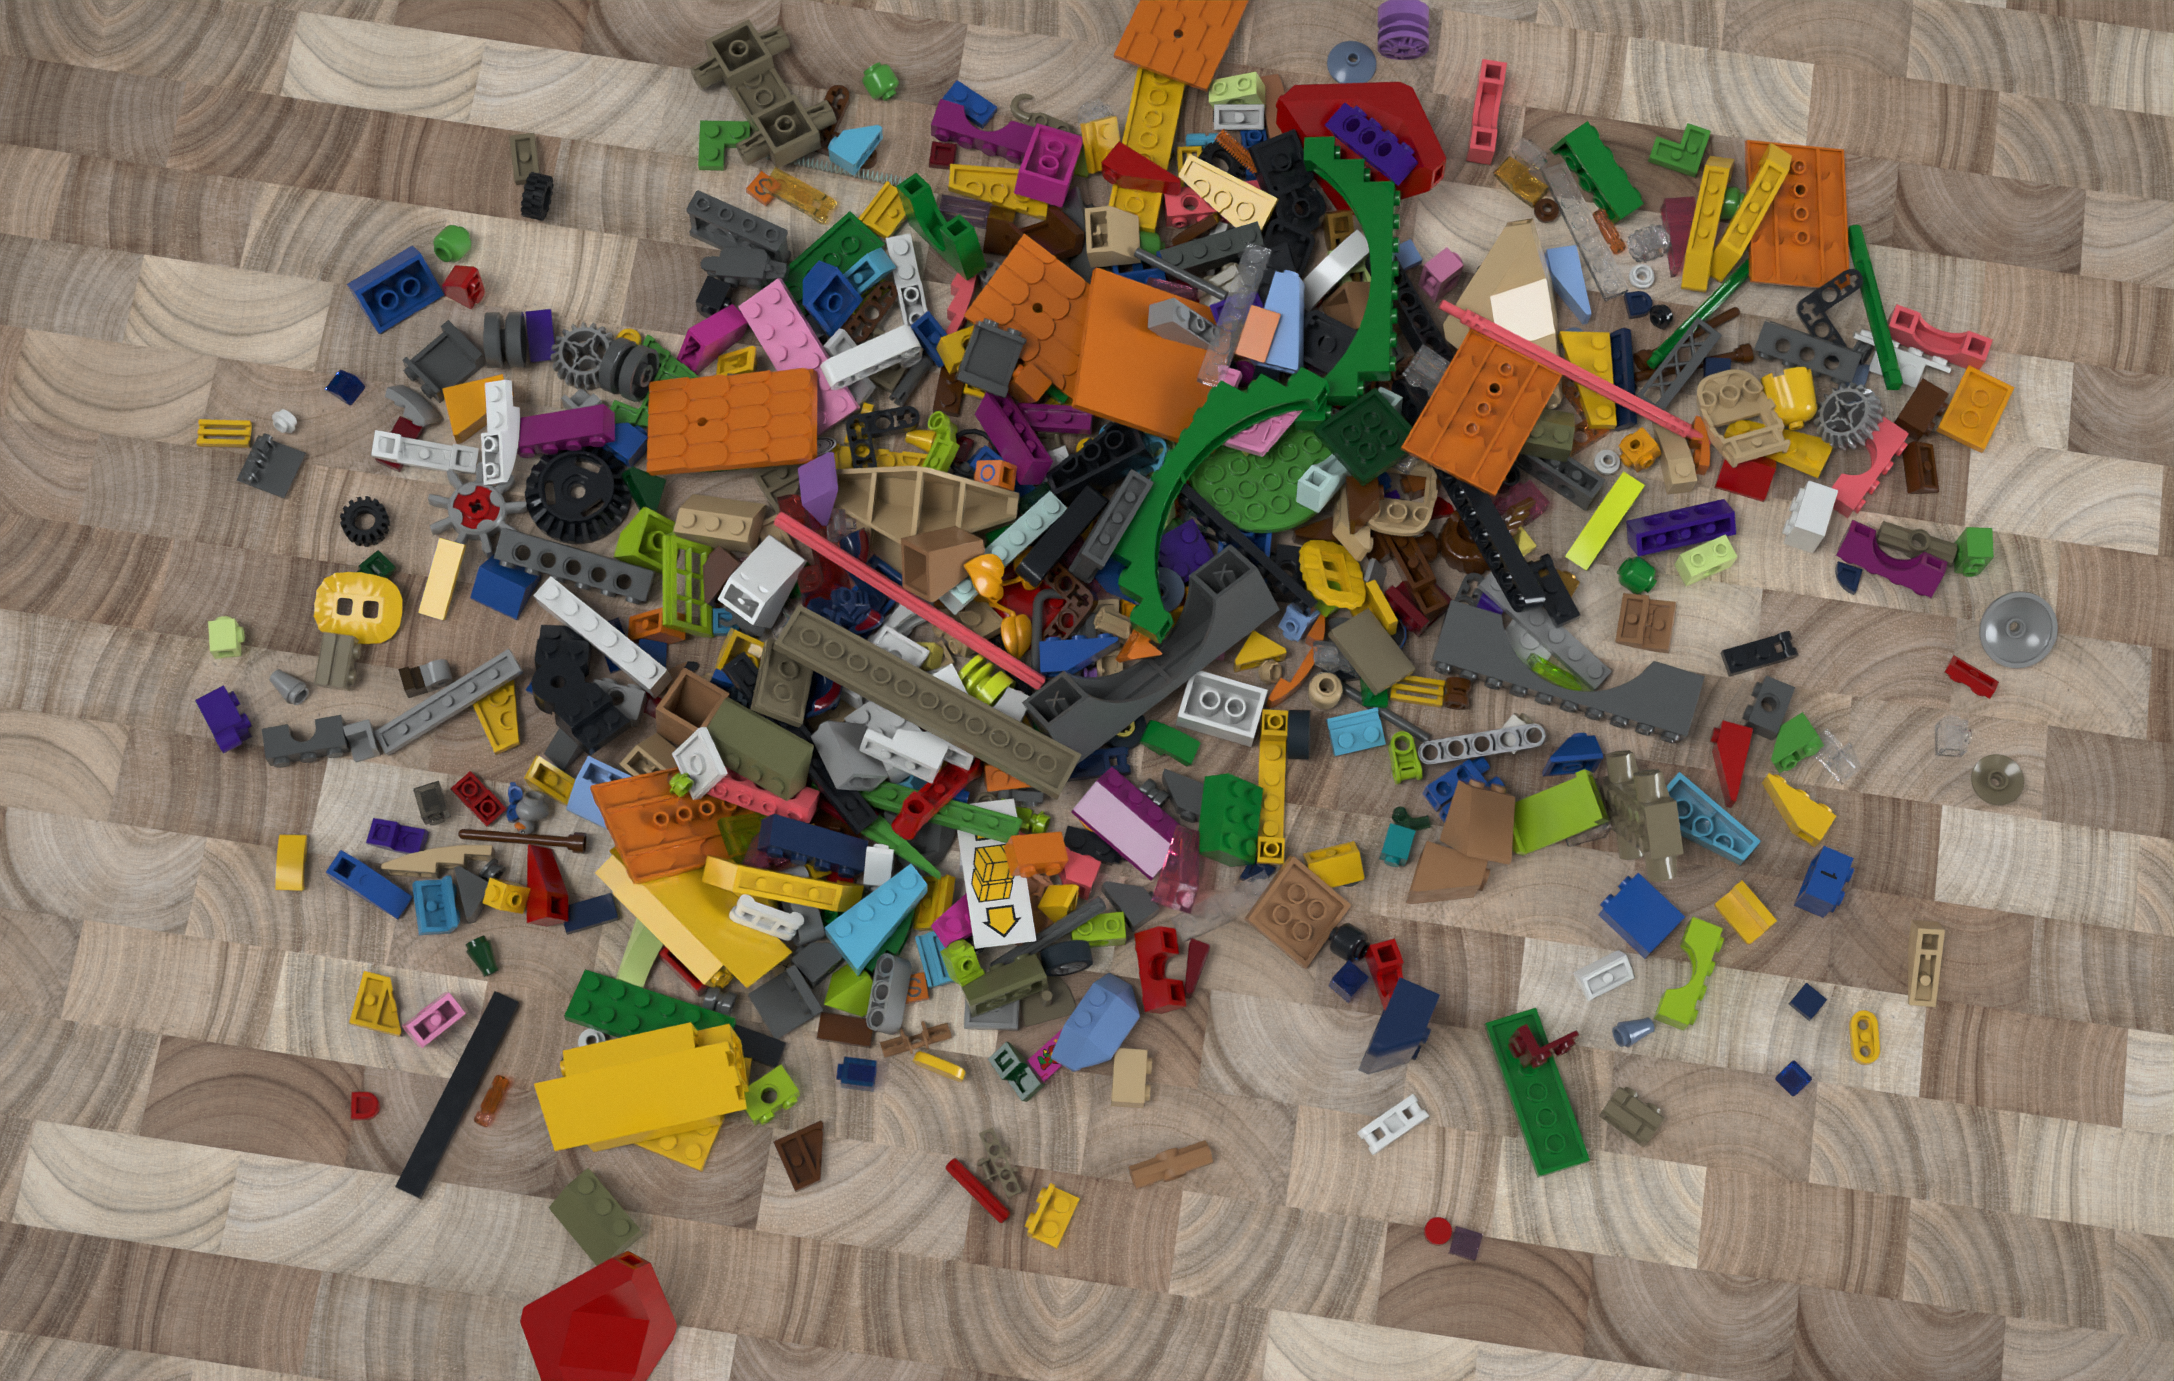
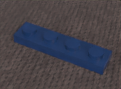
(1623, 374)

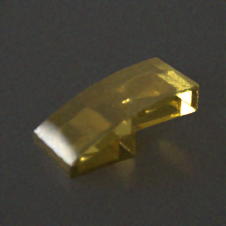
(1519, 182)

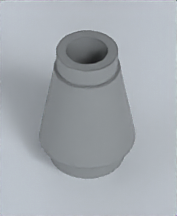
(289, 687)

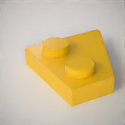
(376, 1005)

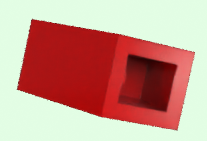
(464, 286)

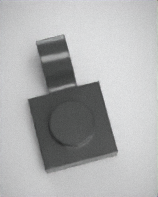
(747, 628)

